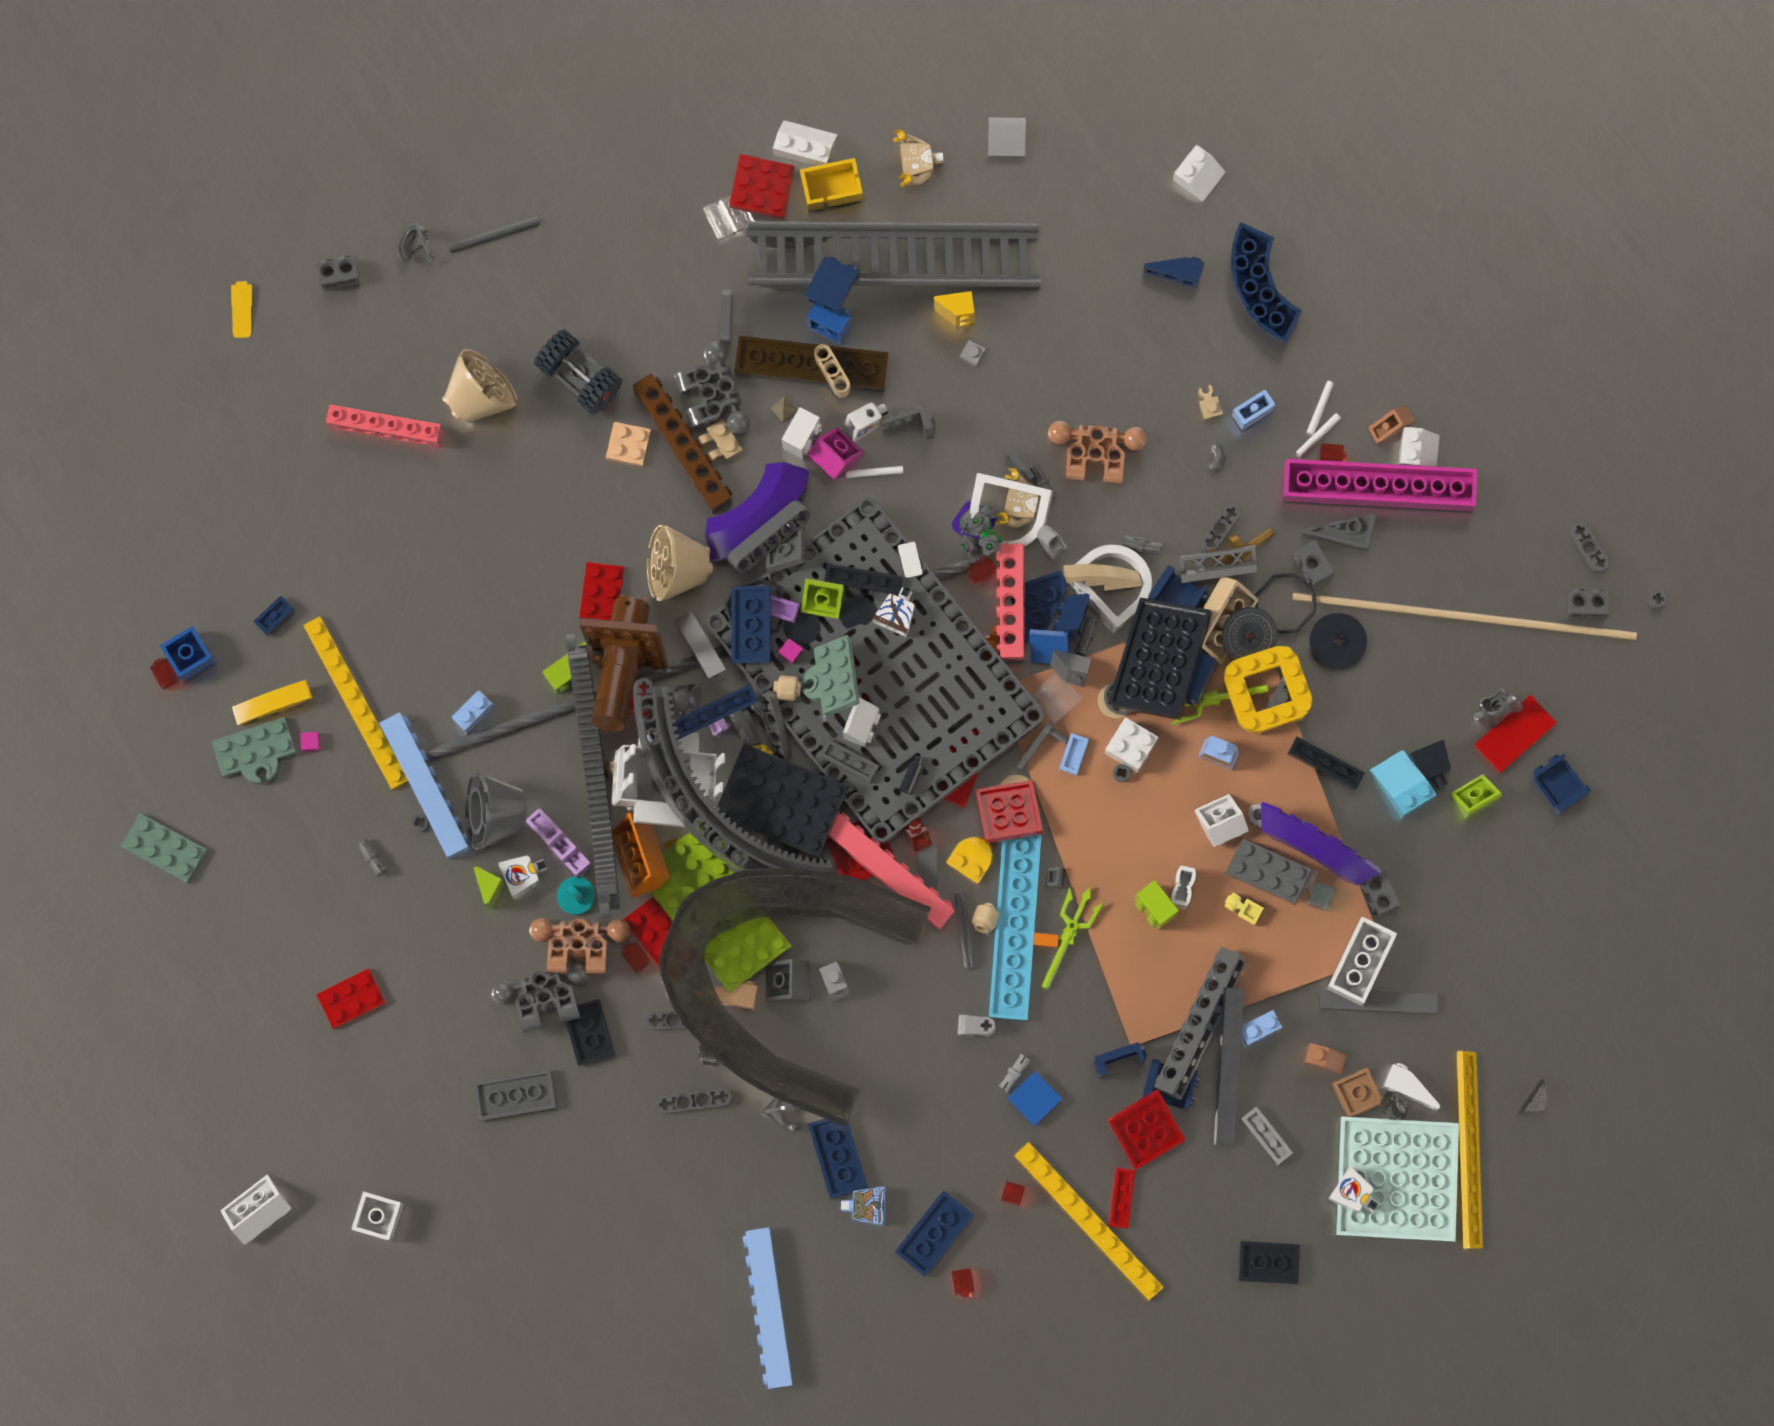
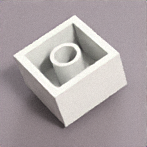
(801, 433)
(1131, 745)
(377, 1216)

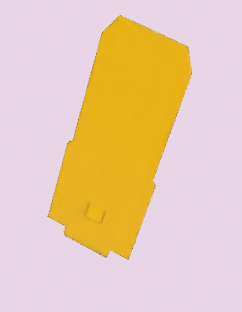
(241, 309)

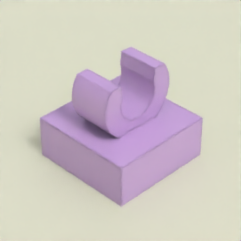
(719, 727)

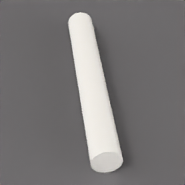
(1320, 407)
(1318, 435)
(874, 472)

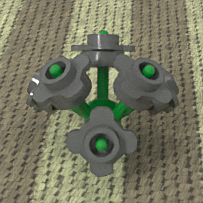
(980, 524)

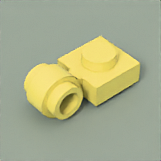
(1248, 911)

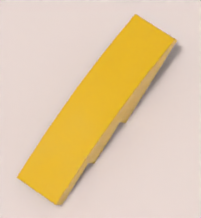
(272, 702)

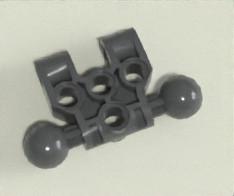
(689, 382)
(530, 992)

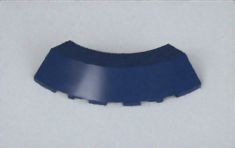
(1256, 286)

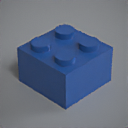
(829, 324)
(187, 653)

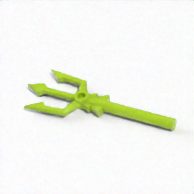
(1214, 699)
(1070, 931)

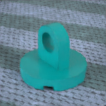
(576, 895)

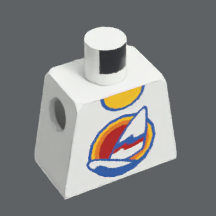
(864, 420)
(521, 874)
(1353, 1192)

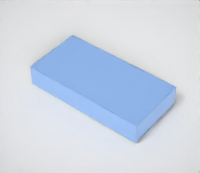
(1074, 754)

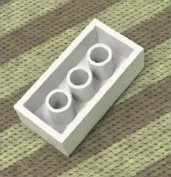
(1361, 961)

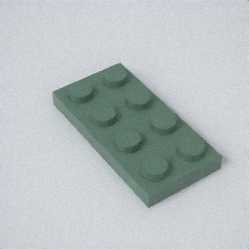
(163, 848)

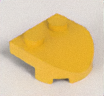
(972, 858)

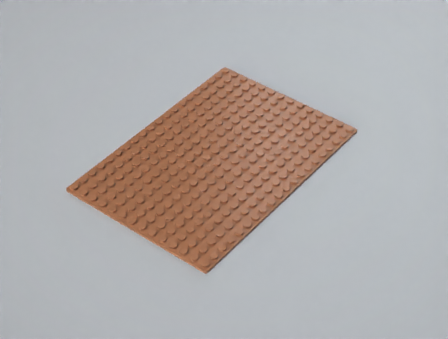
(1147, 828)

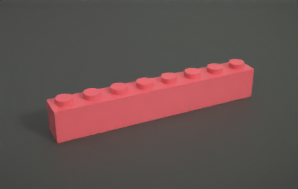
(887, 870)

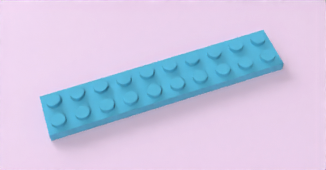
(1015, 928)

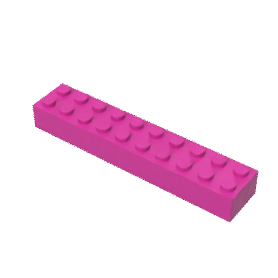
(1380, 485)

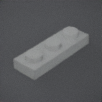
(1266, 1136)

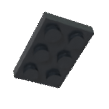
(590, 1034)
(1269, 1262)

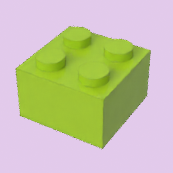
(1155, 905)

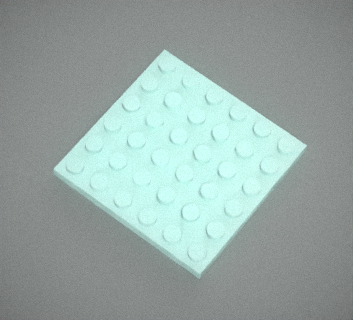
(1411, 1175)

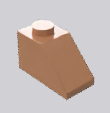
(1391, 424)
(1324, 1058)

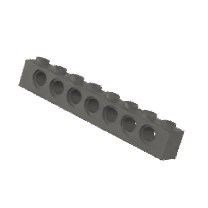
(1203, 1032)

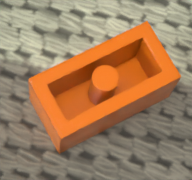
(1045, 940)

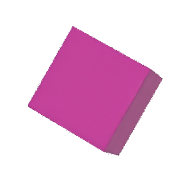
(790, 651)
(310, 741)

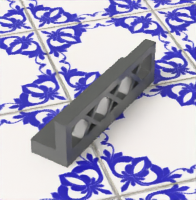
(1222, 570)

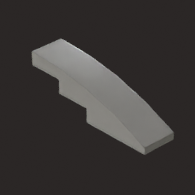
(700, 645)

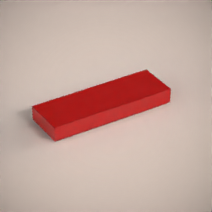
(1122, 1198)

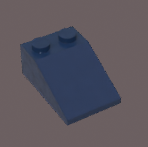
(1072, 615)

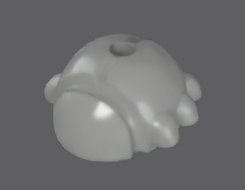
(1255, 814)

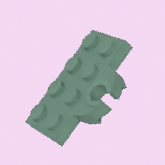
(833, 677)
(254, 750)

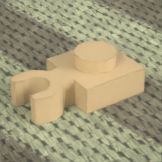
(1209, 406)

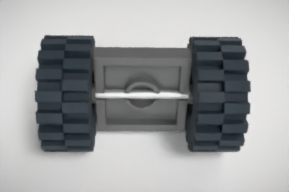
(578, 371)

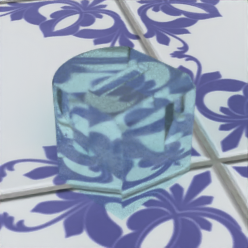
(1321, 897)

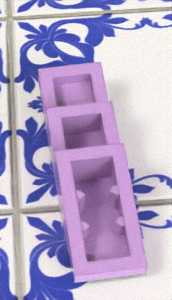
(558, 843)

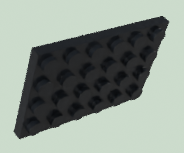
(1160, 658)
(782, 800)

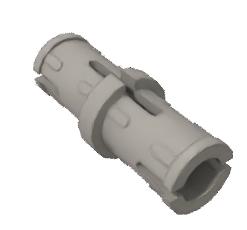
(1014, 1073)

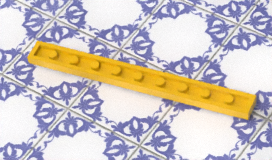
(356, 703)
(1469, 1150)
(1088, 1221)

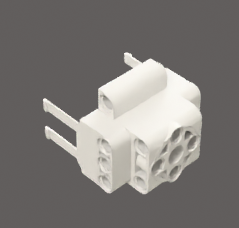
(633, 781)

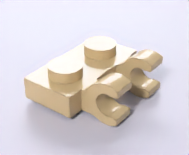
(724, 440)

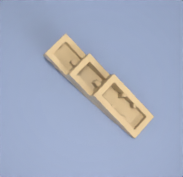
(1108, 576)

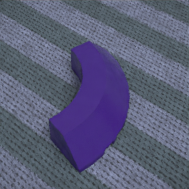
(778, 488)
(1316, 845)

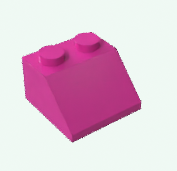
(835, 452)

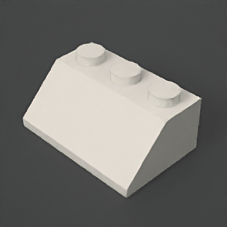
(804, 144)
(255, 1209)

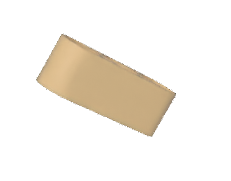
(831, 362)

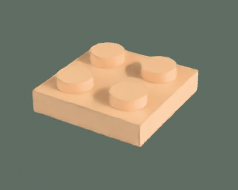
(628, 444)

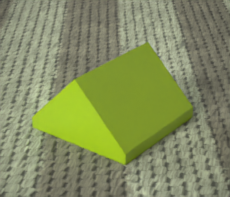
(822, 598)
(1475, 796)
(490, 886)

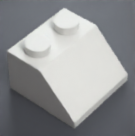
(1199, 173)
(1418, 447)
(860, 723)
(1221, 820)

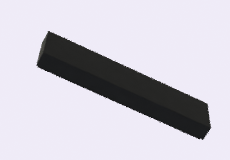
(863, 579)
(1325, 763)

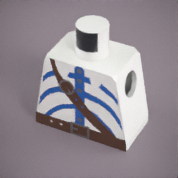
(896, 613)

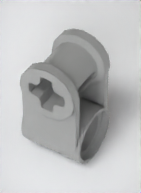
(1050, 541)
(971, 1026)

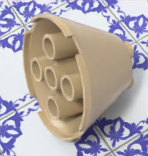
(477, 388)
(675, 563)

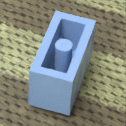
(1253, 410)
(473, 712)
(1260, 1028)

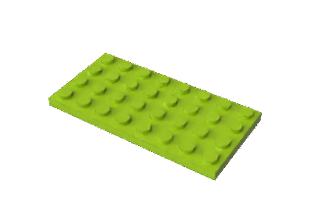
(737, 952)

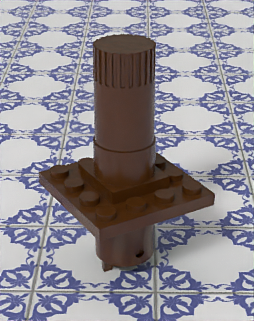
(621, 649)

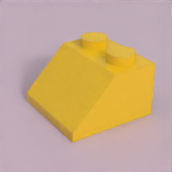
(956, 308)

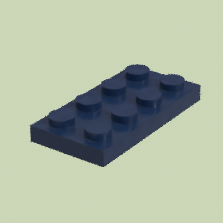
(751, 624)
(837, 1157)
(934, 1233)

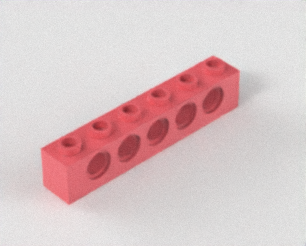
(384, 426)
(1014, 553)

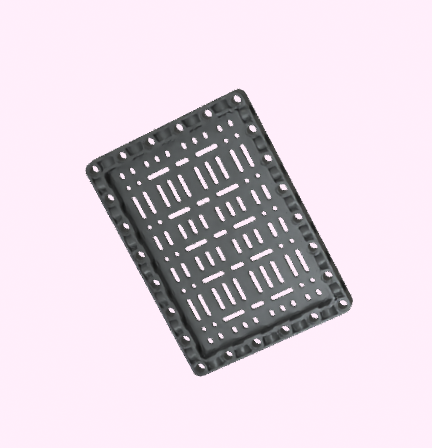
(969, 644)

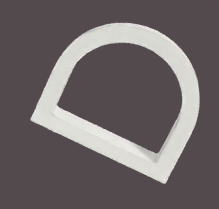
(1046, 496)
(1099, 608)

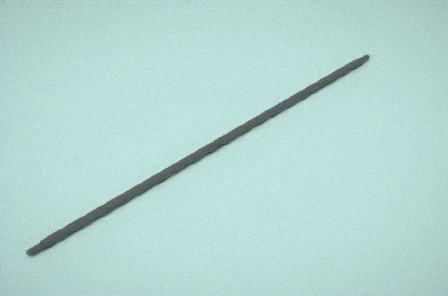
(654, 675)

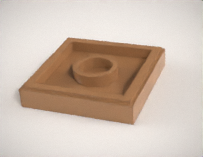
(1357, 1092)

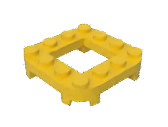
(1275, 716)

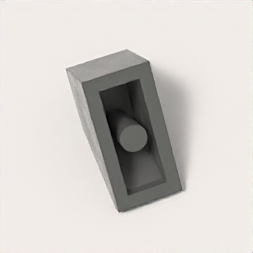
(1070, 667)

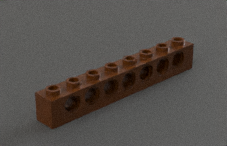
(650, 385)

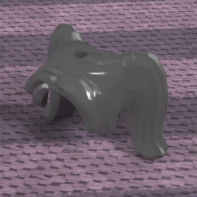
(1492, 713)

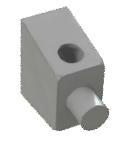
(834, 981)

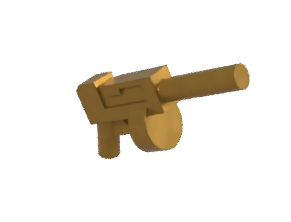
(1235, 542)

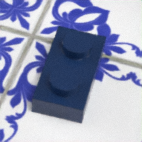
(274, 615)

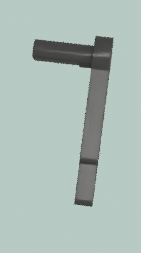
(1047, 729)

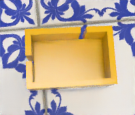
(831, 184)

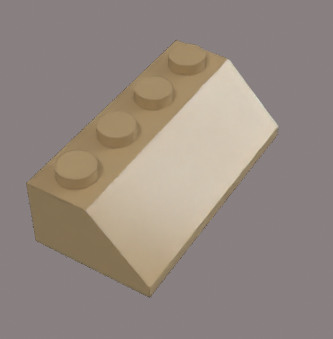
(1225, 599)

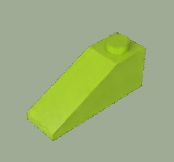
(559, 674)

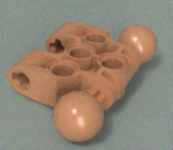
(1133, 438)
(568, 937)

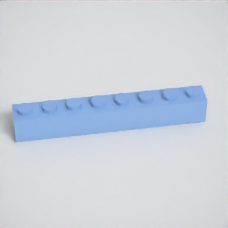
(424, 785)
(769, 1308)

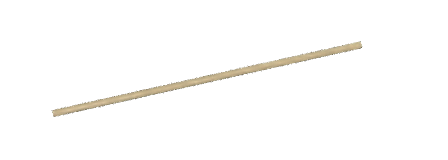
(1466, 616)

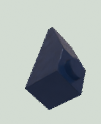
(1179, 270)

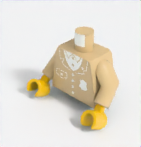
(916, 159)
(1019, 505)

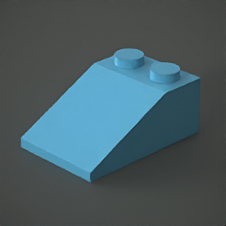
(1403, 783)

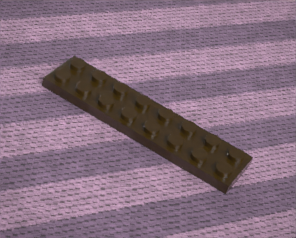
(797, 362)

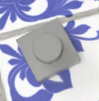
(972, 353)

